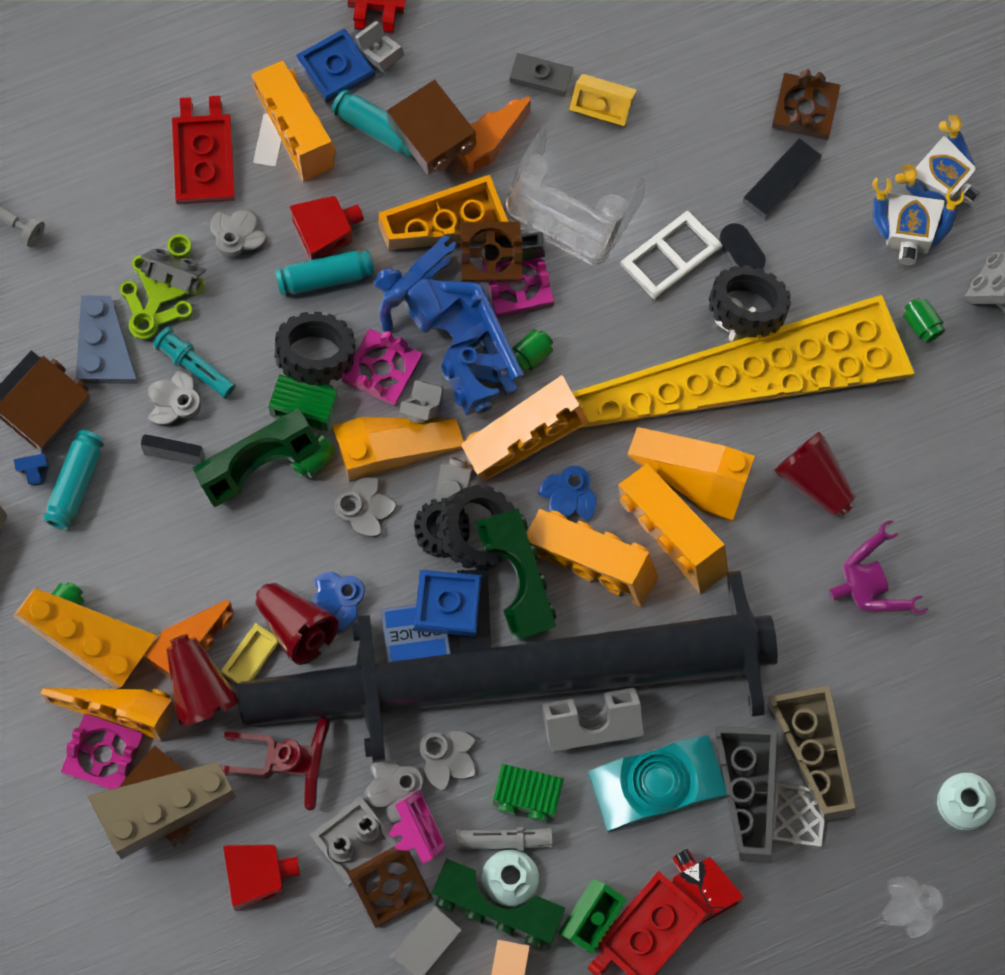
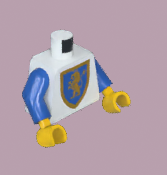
(944, 167)
(912, 221)

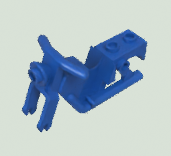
(463, 313)

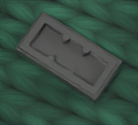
(541, 74)

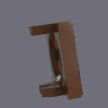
(801, 122)
(512, 231)
(416, 895)

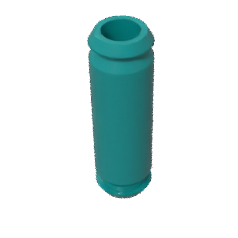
(368, 119)
(324, 272)
(73, 479)

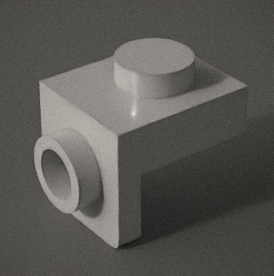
(378, 47)
(423, 403)
(453, 477)

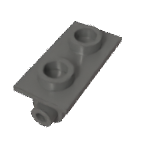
(161, 264)

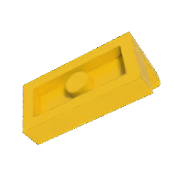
(602, 99)

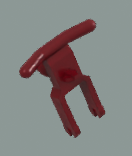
(286, 759)

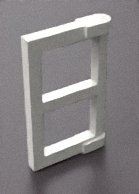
(657, 240)

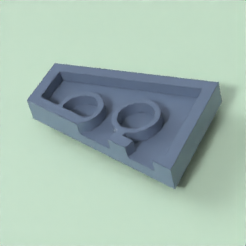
(101, 345)

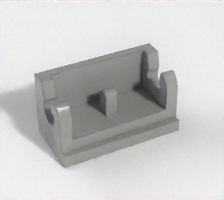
(425, 942)

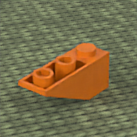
(494, 133)
(202, 626)

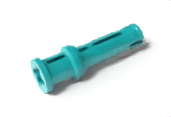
(181, 355)

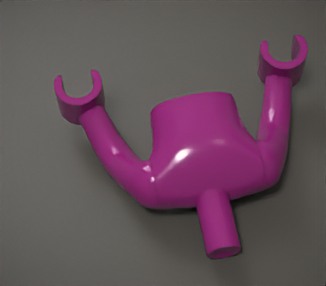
(868, 580)

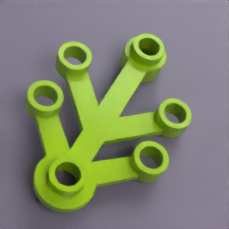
(158, 294)

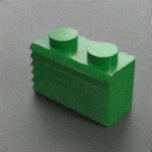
(315, 401)
(527, 793)
(592, 916)

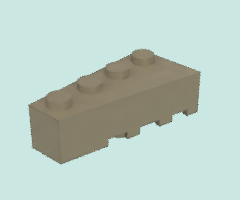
(814, 738)
(156, 807)

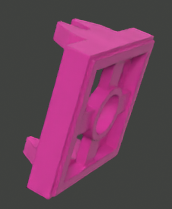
(541, 299)
(373, 387)
(89, 725)
(417, 828)

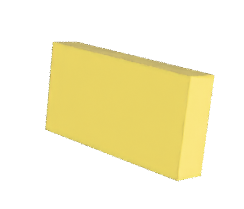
(250, 655)

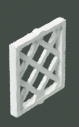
(801, 790)

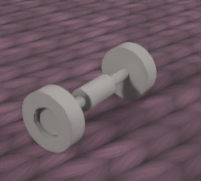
(31, 231)

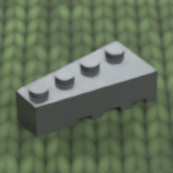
(749, 776)

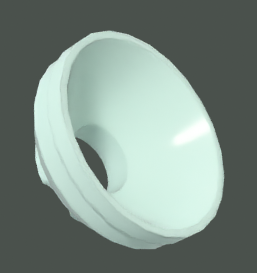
(957, 813)
(510, 895)

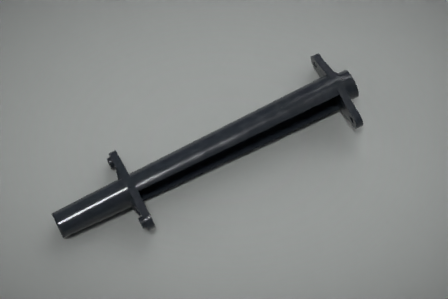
(557, 666)

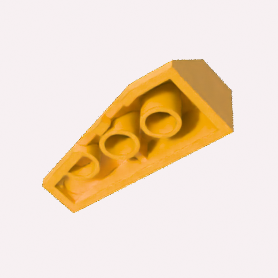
(387, 443)
(700, 470)
(129, 708)

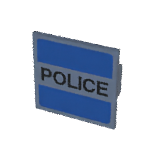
(404, 642)

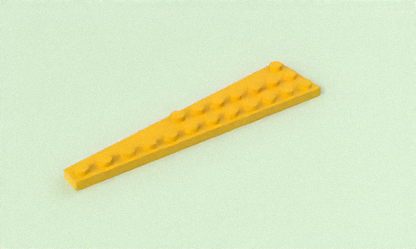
(804, 357)

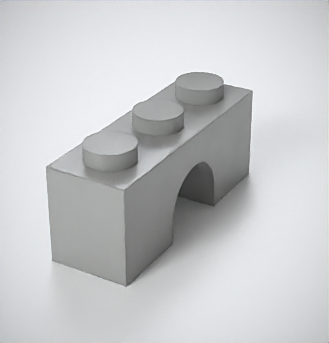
(617, 721)

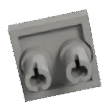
(990, 283)
(352, 838)

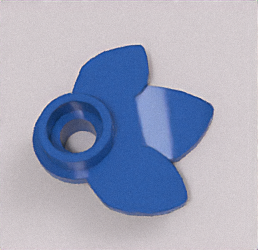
(567, 498)
(332, 596)

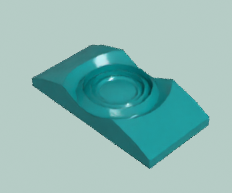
(657, 782)

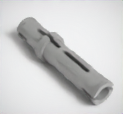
(504, 839)

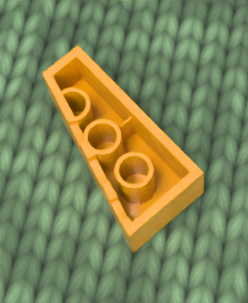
(439, 215)
(594, 555)
(88, 637)

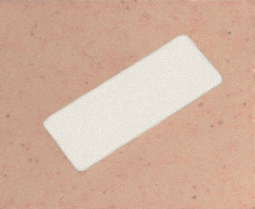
(267, 144)

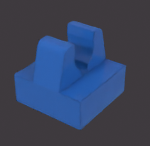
(32, 466)

